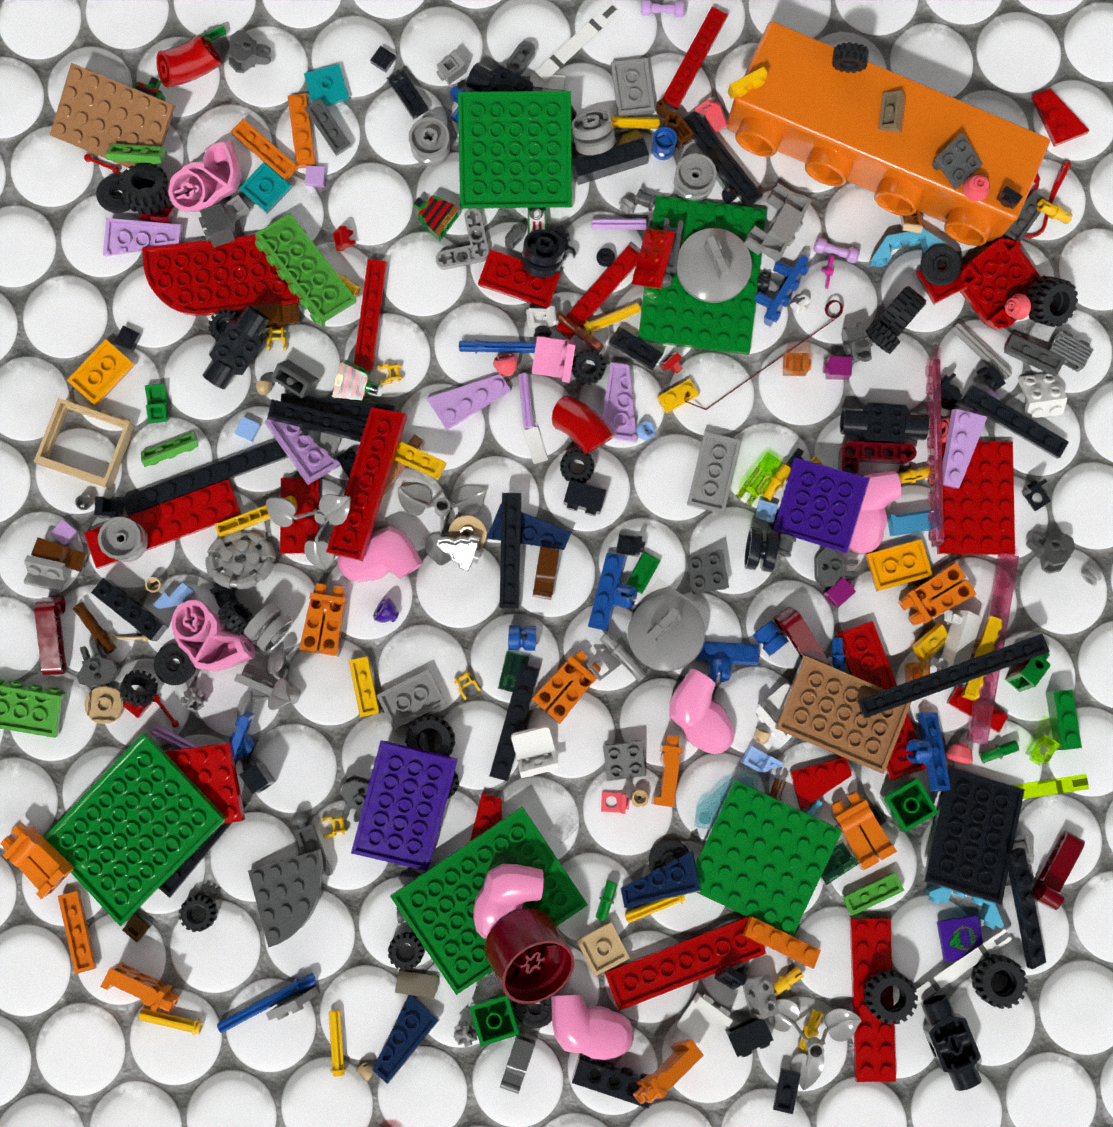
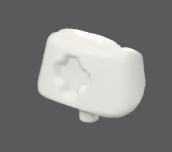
(800, 303)

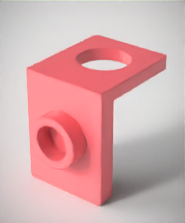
(714, 115)
(622, 802)

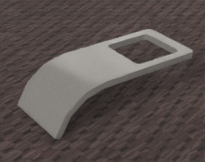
(609, 660)

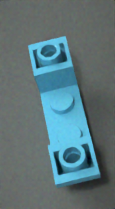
(896, 241)
(988, 913)

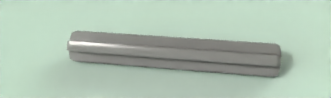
(985, 354)

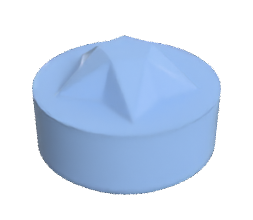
(645, 430)

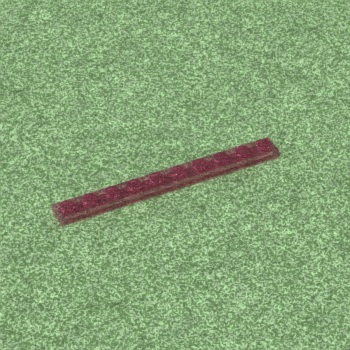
(934, 460)
(999, 607)

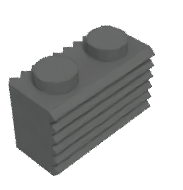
(217, 225)
(1075, 351)
(295, 378)

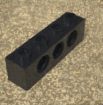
(130, 609)
(601, 1084)

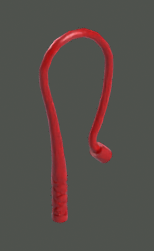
(1056, 186)

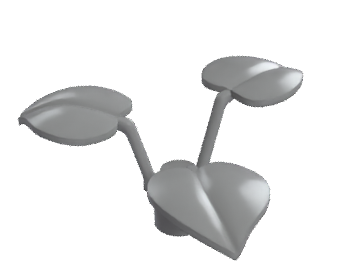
(416, 497)
(331, 508)
(282, 691)
(840, 1025)

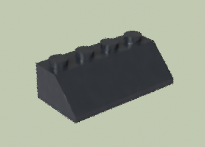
(627, 153)

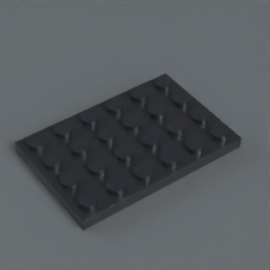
(972, 835)

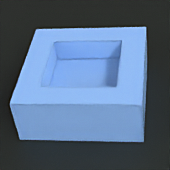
(247, 429)
(766, 511)

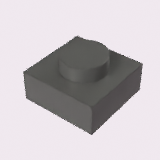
(513, 238)

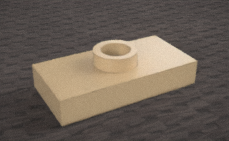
(912, 223)

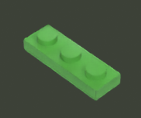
(136, 153)
(169, 449)
(872, 893)

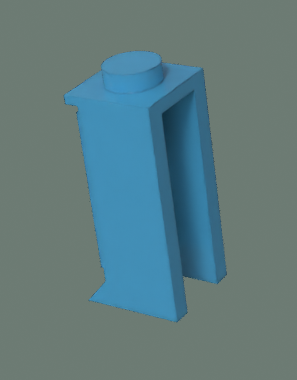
(908, 523)

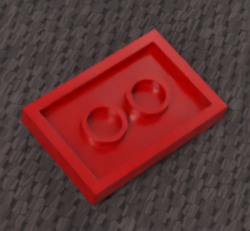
(653, 258)

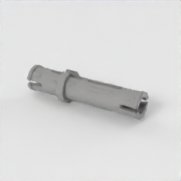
(622, 655)

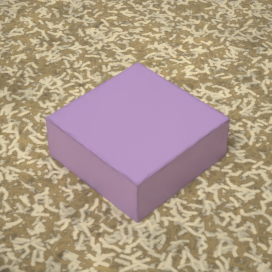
(315, 176)
(64, 533)

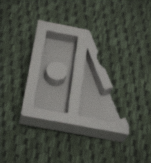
(294, 1005)

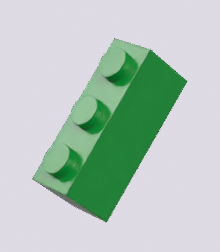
(1064, 719)

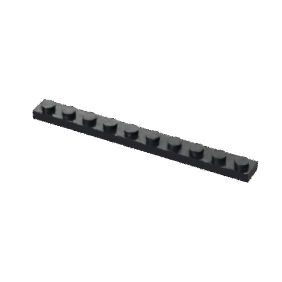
(204, 477)
(953, 676)

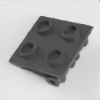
(957, 161)
(707, 572)
(624, 760)

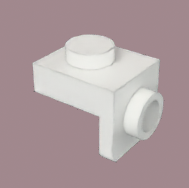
(539, 317)

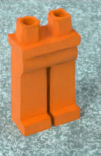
(921, 597)
(320, 608)
(580, 681)
(670, 766)
(856, 816)
(36, 859)
(142, 986)
(655, 1085)

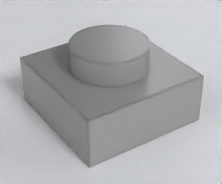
(236, 208)

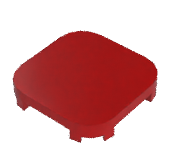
(994, 278)

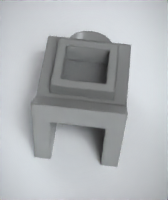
(451, 68)

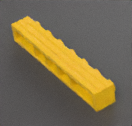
(246, 520)
(986, 645)

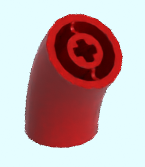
(187, 62)
(581, 424)

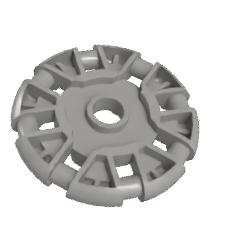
(240, 549)

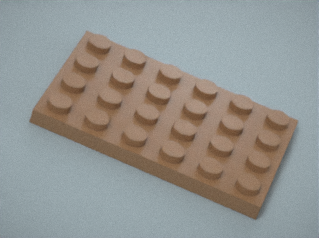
(104, 112)
(826, 714)

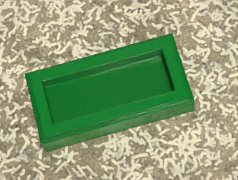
(643, 572)

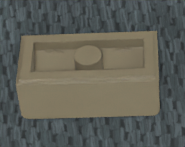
(892, 111)
(416, 984)

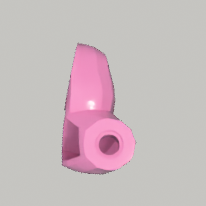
(206, 181)
(872, 521)
(386, 552)
(205, 640)
(700, 717)
(505, 892)
(590, 1030)

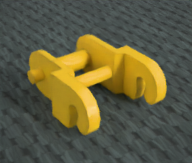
(271, 338)
(397, 377)
(466, 675)
(334, 826)

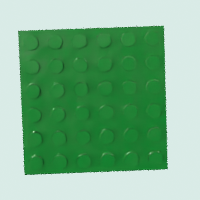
(515, 149)
(764, 857)

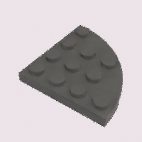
(287, 894)

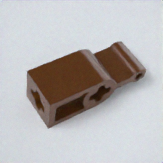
(682, 130)
(280, 314)
(52, 551)
(545, 573)

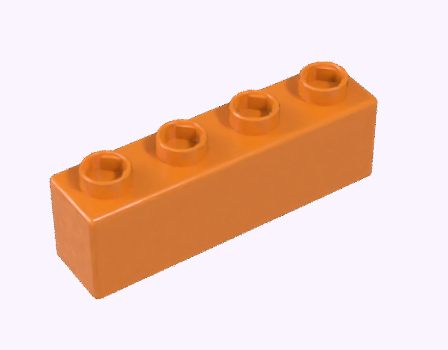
(833, 128)

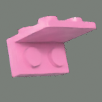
(553, 357)

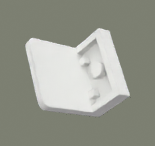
(1043, 395)
(771, 708)
(535, 751)
(704, 1020)

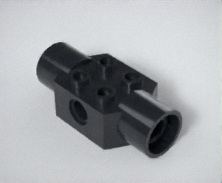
(497, 80)
(235, 347)
(884, 423)
(951, 1042)

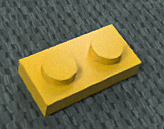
(752, 80)
(675, 397)
(930, 643)

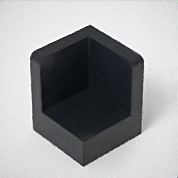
(108, 507)

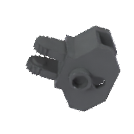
(245, 52)
(857, 343)
(1051, 550)
(834, 568)
(96, 666)
(354, 792)

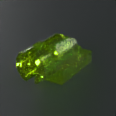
(759, 478)

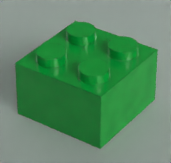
(909, 804)
(494, 1019)

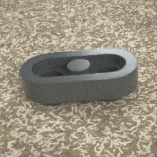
(519, 59)

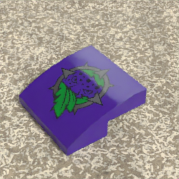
(959, 936)

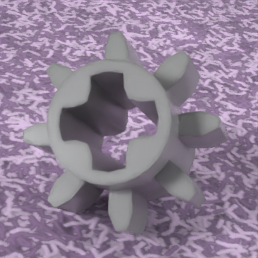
(193, 699)
(465, 1033)

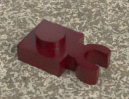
(162, 216)

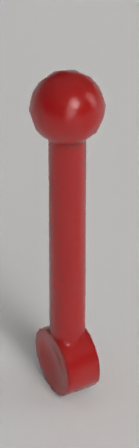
(87, 157)
(175, 723)

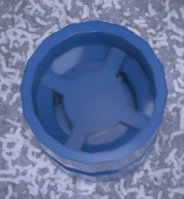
(664, 143)
(515, 634)
(770, 638)

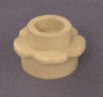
(639, 802)

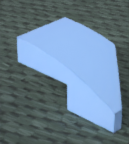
(178, 597)
(759, 761)

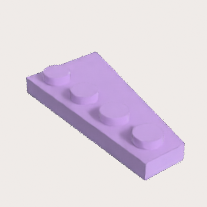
(131, 235)
(461, 403)
(618, 403)
(960, 444)
(305, 454)

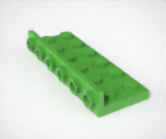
(304, 269)
(30, 708)

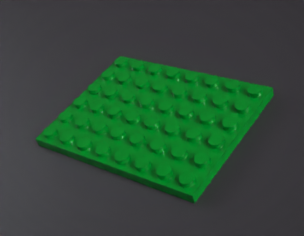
(678, 318)
(134, 828)
(443, 897)

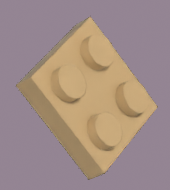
(603, 949)

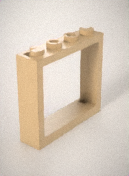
(53, 430)

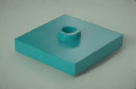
(327, 85)
(265, 187)

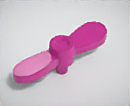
(829, 270)

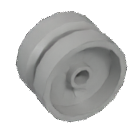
(593, 132)
(430, 141)
(694, 177)
(111, 538)
(268, 627)

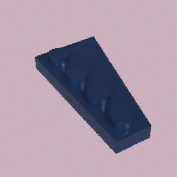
(533, 532)
(667, 882)
(408, 1033)

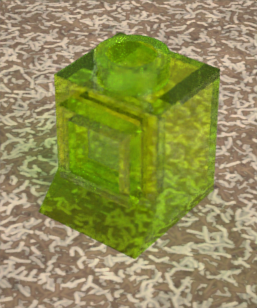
(1042, 749)

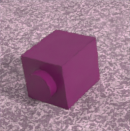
(838, 367)
(840, 592)

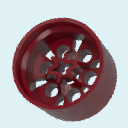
(529, 956)

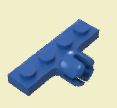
(610, 592)
(722, 655)
(240, 741)
(930, 751)

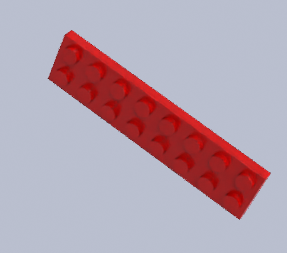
(368, 482)
(176, 518)
(869, 663)
(682, 964)
(873, 1038)

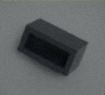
(584, 498)
(257, 777)
(749, 1036)

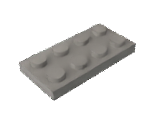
(714, 472)

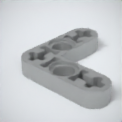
(471, 249)

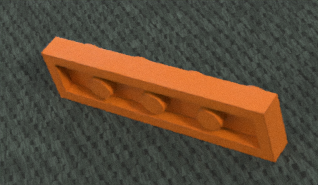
(301, 131)
(264, 149)
(77, 932)
(781, 942)

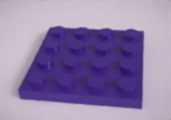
(821, 505)

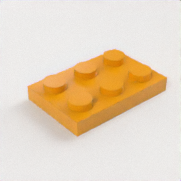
(100, 372)
(899, 565)

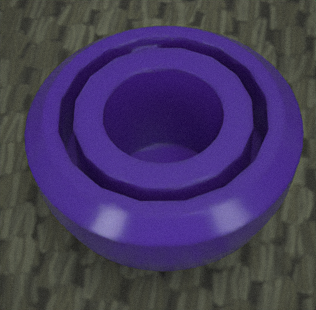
(385, 611)

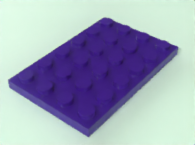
(404, 805)

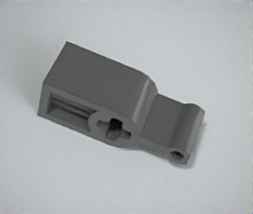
(517, 1064)

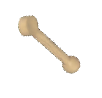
(114, 638)

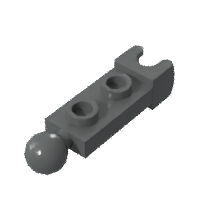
(673, 257)
(308, 838)

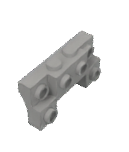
(786, 222)

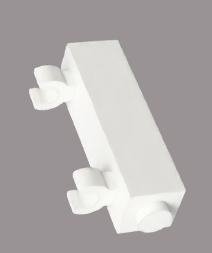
(960, 639)

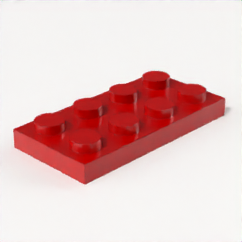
(507, 276)
(303, 529)

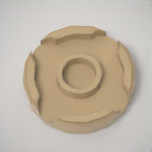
(104, 705)

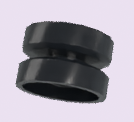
(542, 253)
(761, 549)

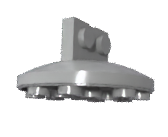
(714, 265)
(666, 633)

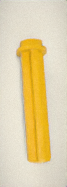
(635, 122)
(611, 318)
(650, 908)
(171, 1021)
(336, 1043)

